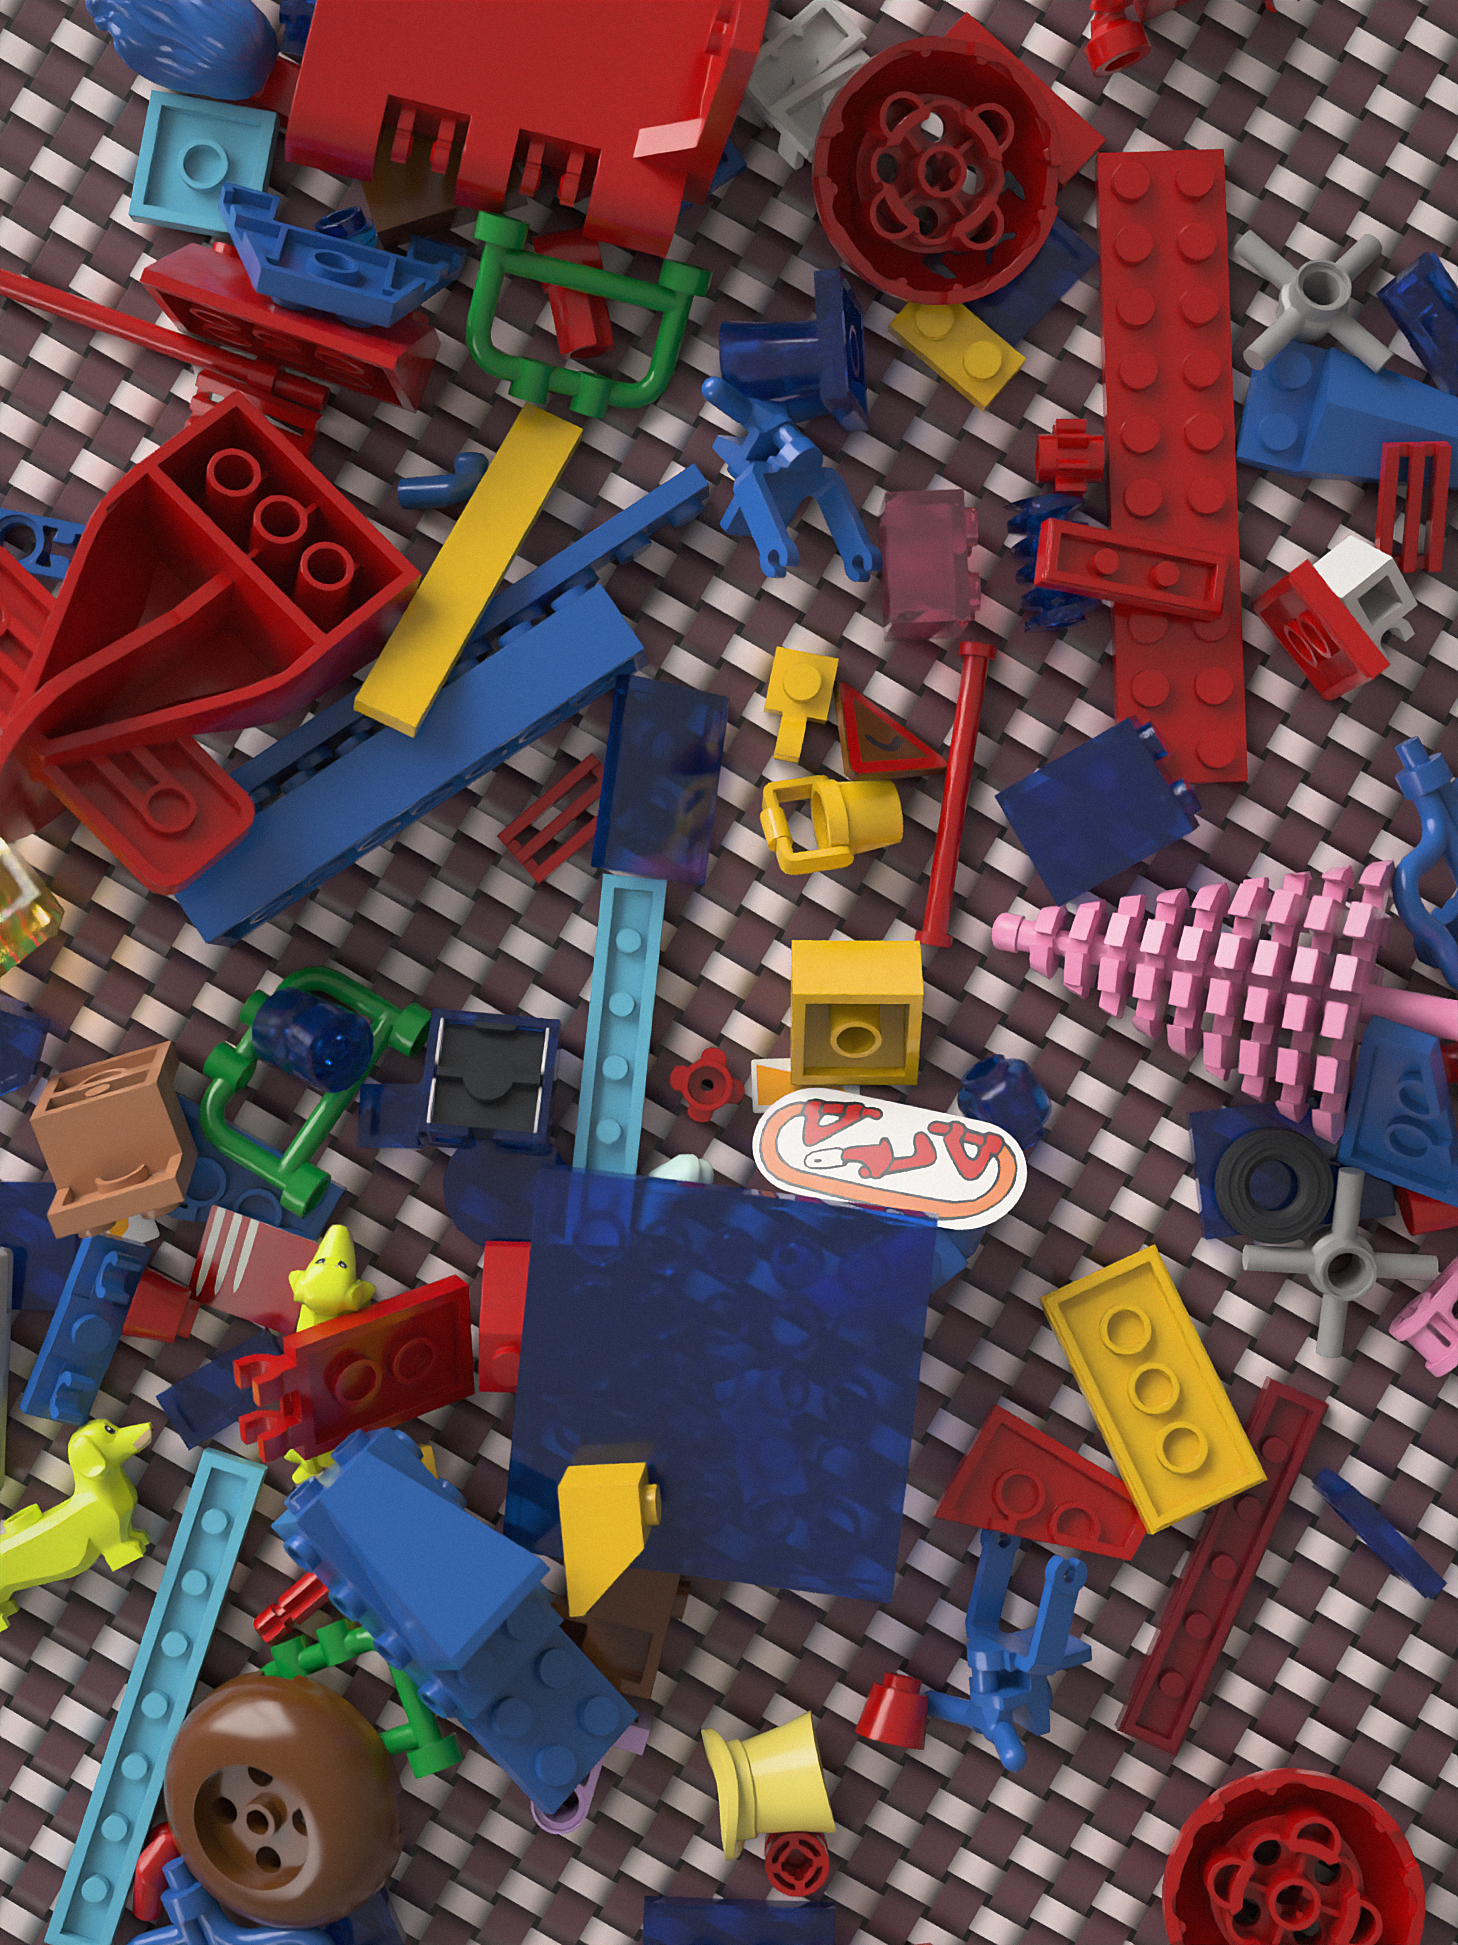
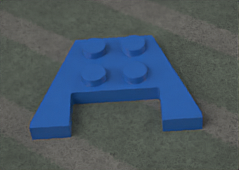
(331, 273)

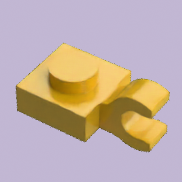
(800, 693)

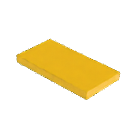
(1152, 1389)

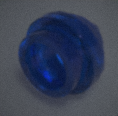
(349, 225)

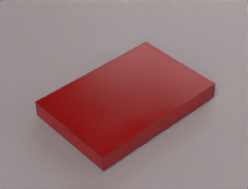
(1319, 633)

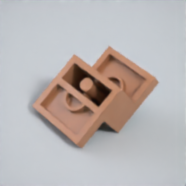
(115, 1141)

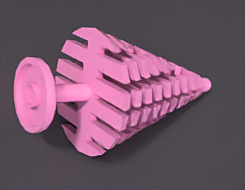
(1243, 978)

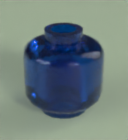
(1007, 1096)

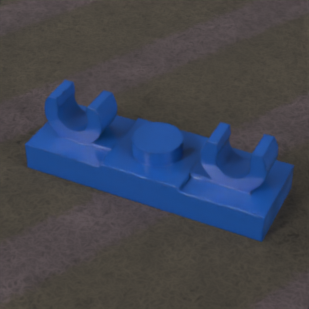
(85, 1329)

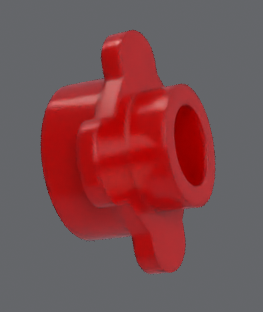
(724, 1089)

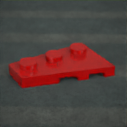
(1039, 1491)

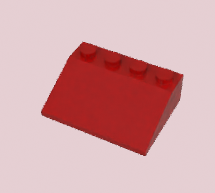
(215, 300)

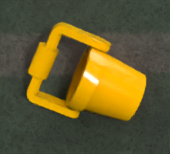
(844, 817)

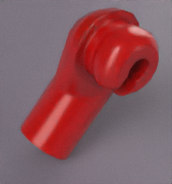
(149, 1876)

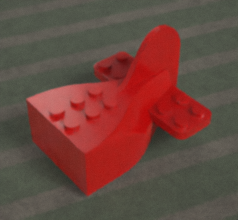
(196, 604)

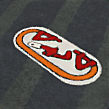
(890, 1156)

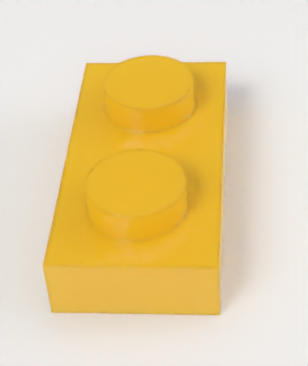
(958, 349)

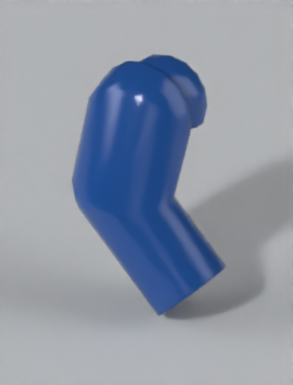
(444, 489)

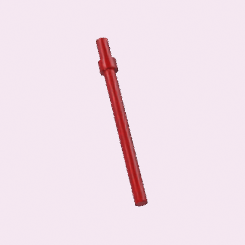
(258, 373)

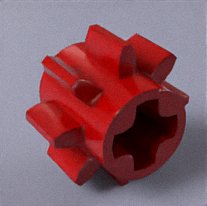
(1069, 457)

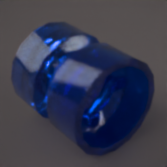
(312, 1039)

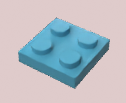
(189, 154)

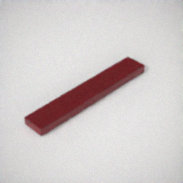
(1220, 1572)

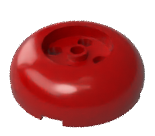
(989, 121)
(1313, 1819)

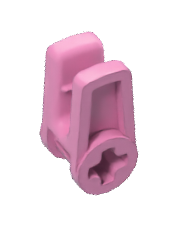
(1430, 1324)

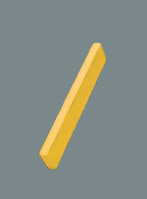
(468, 571)

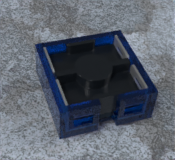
(489, 1081)

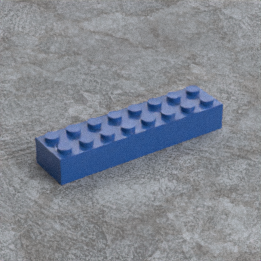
(396, 779)

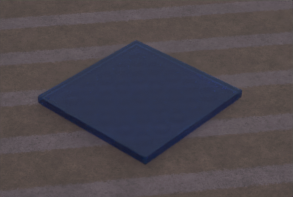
(741, 1353)

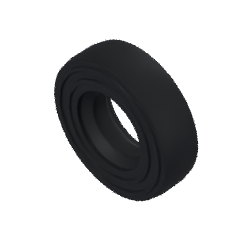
(1313, 1192)

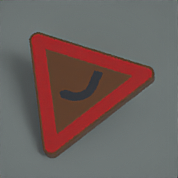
(878, 745)

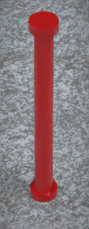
(955, 794)

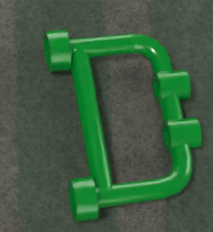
(533, 378)
(233, 1068)
(344, 1641)

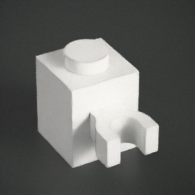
(1369, 588)

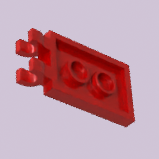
(361, 1371)

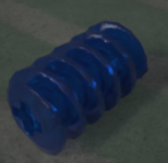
(1056, 608)

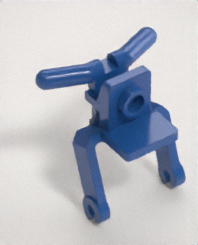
(773, 475)
(1013, 1667)

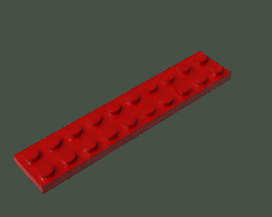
(1172, 442)

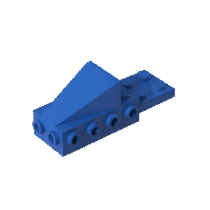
(454, 1611)

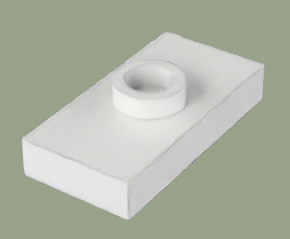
(800, 52)

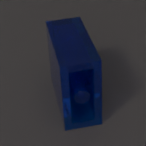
(1100, 809)

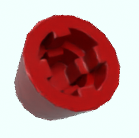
(160, 1309)
(895, 1712)

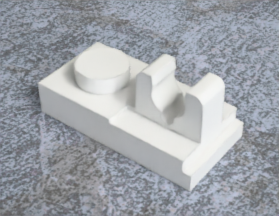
(801, 111)

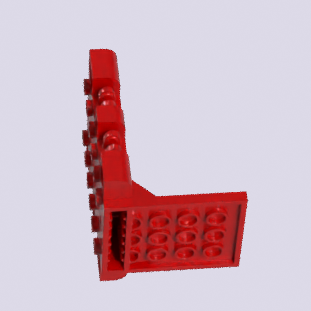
(577, 85)

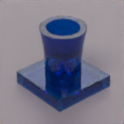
(804, 355)

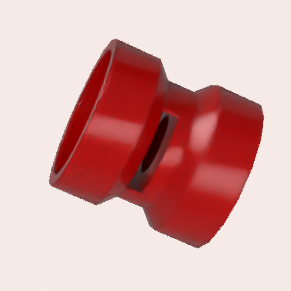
(796, 1849)

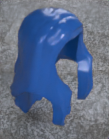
(192, 44)

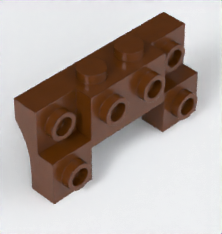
(628, 1627)

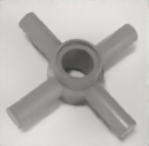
(1302, 319)
(1352, 1281)

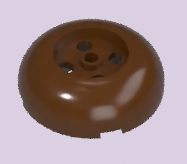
(248, 1832)

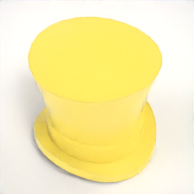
(769, 1783)

